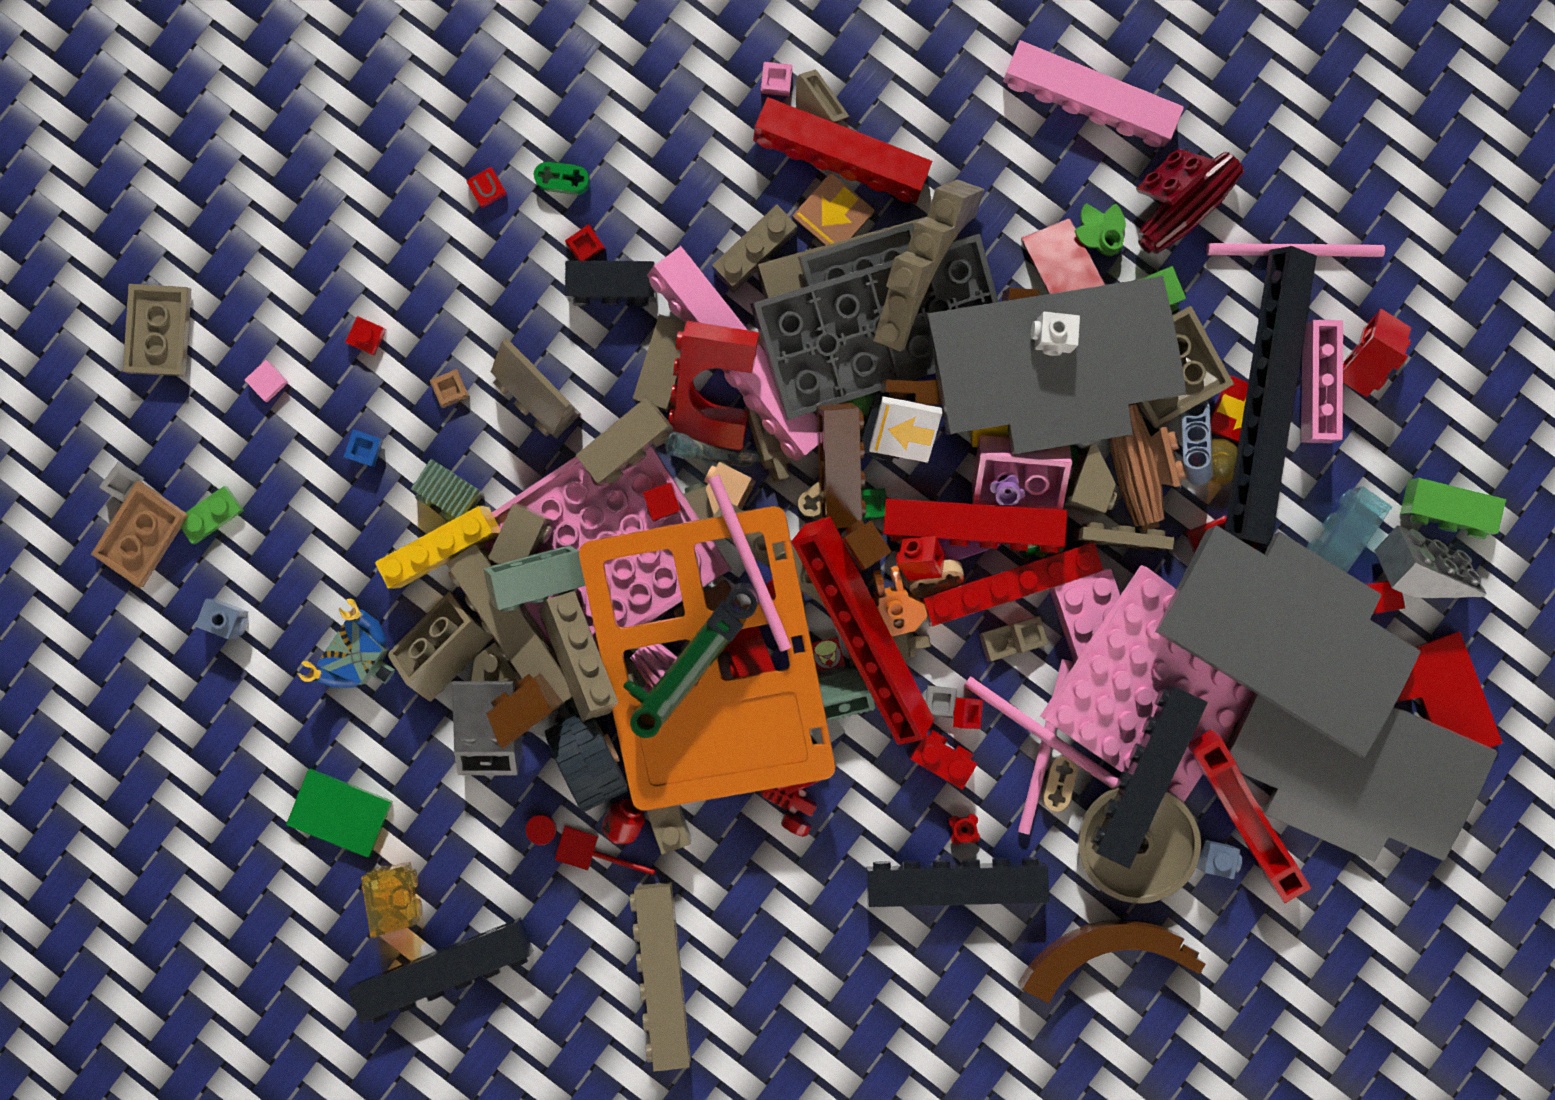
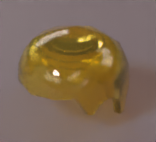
(1224, 460)

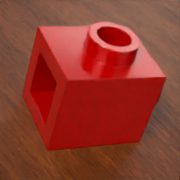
(921, 558)

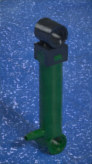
(691, 663)

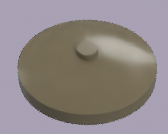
(1162, 862)

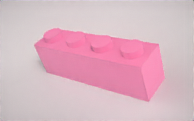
(1322, 382)

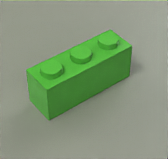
(1452, 508)

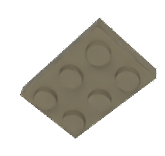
(157, 330)
(1123, 537)

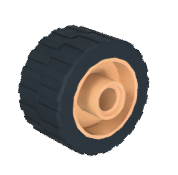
(586, 761)

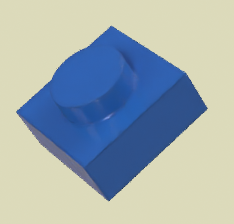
(363, 448)

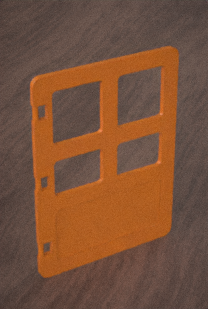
(726, 731)

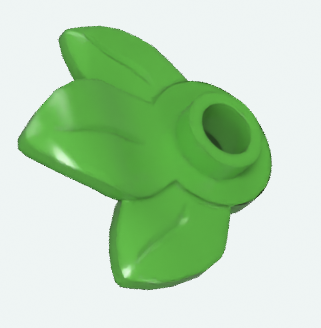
(1100, 227)

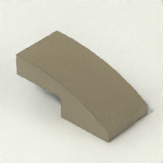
(1013, 639)

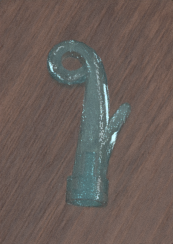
(681, 446)

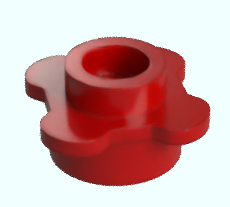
(970, 835)

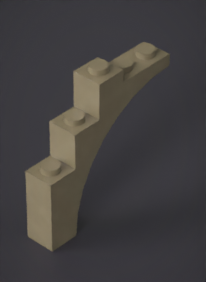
(913, 270)

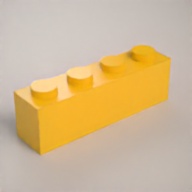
(437, 547)

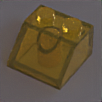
(391, 898)

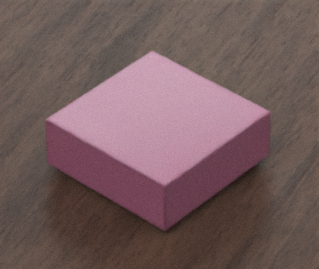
(776, 79)
(266, 381)

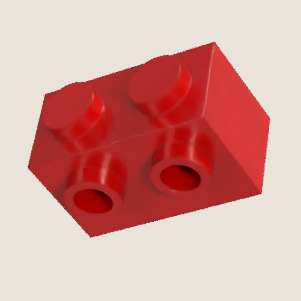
(943, 760)

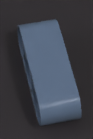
(1201, 451)

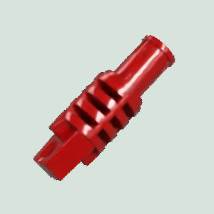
(790, 802)

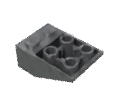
(1427, 567)
(474, 740)

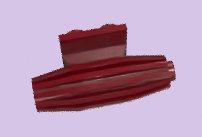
(1188, 192)

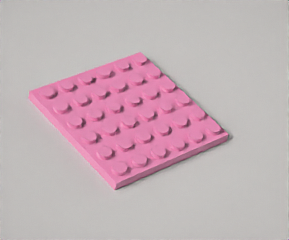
(1121, 675)

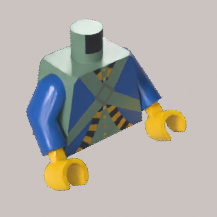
(353, 653)

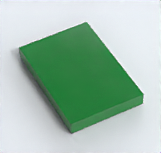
(339, 813)

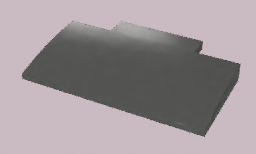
(825, 332)
(997, 378)
(1291, 634)
(1408, 787)

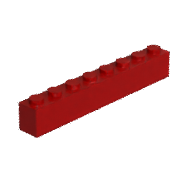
(863, 630)

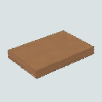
(139, 534)

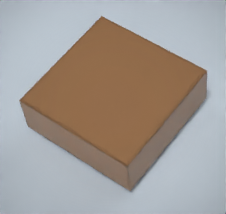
(449, 388)

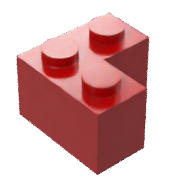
(1378, 352)

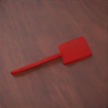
(578, 848)

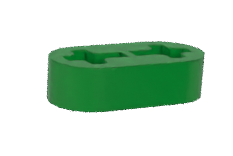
(562, 171)

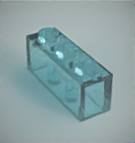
(1350, 528)

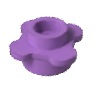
(1011, 497)

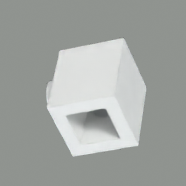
(1055, 333)

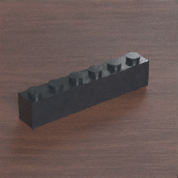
(1148, 775)
(957, 883)
(441, 970)

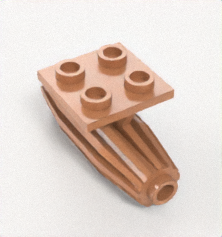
(1142, 468)

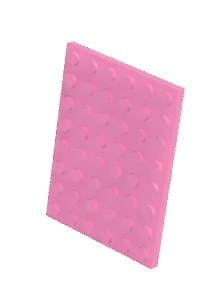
(585, 511)

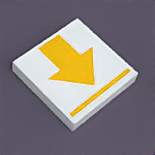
(905, 429)

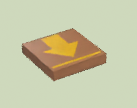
(833, 212)

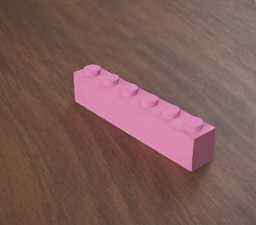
(1092, 94)

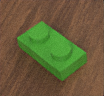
(211, 514)

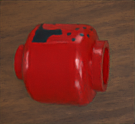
(623, 822)

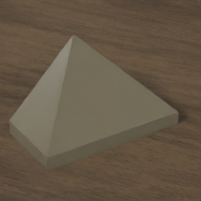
(817, 98)

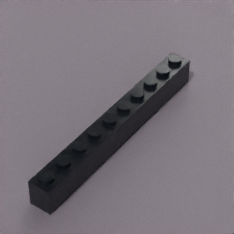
(1270, 395)

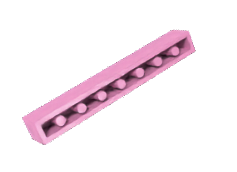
(696, 300)

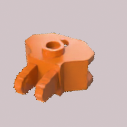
(898, 604)

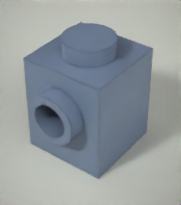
(222, 619)
(1219, 859)

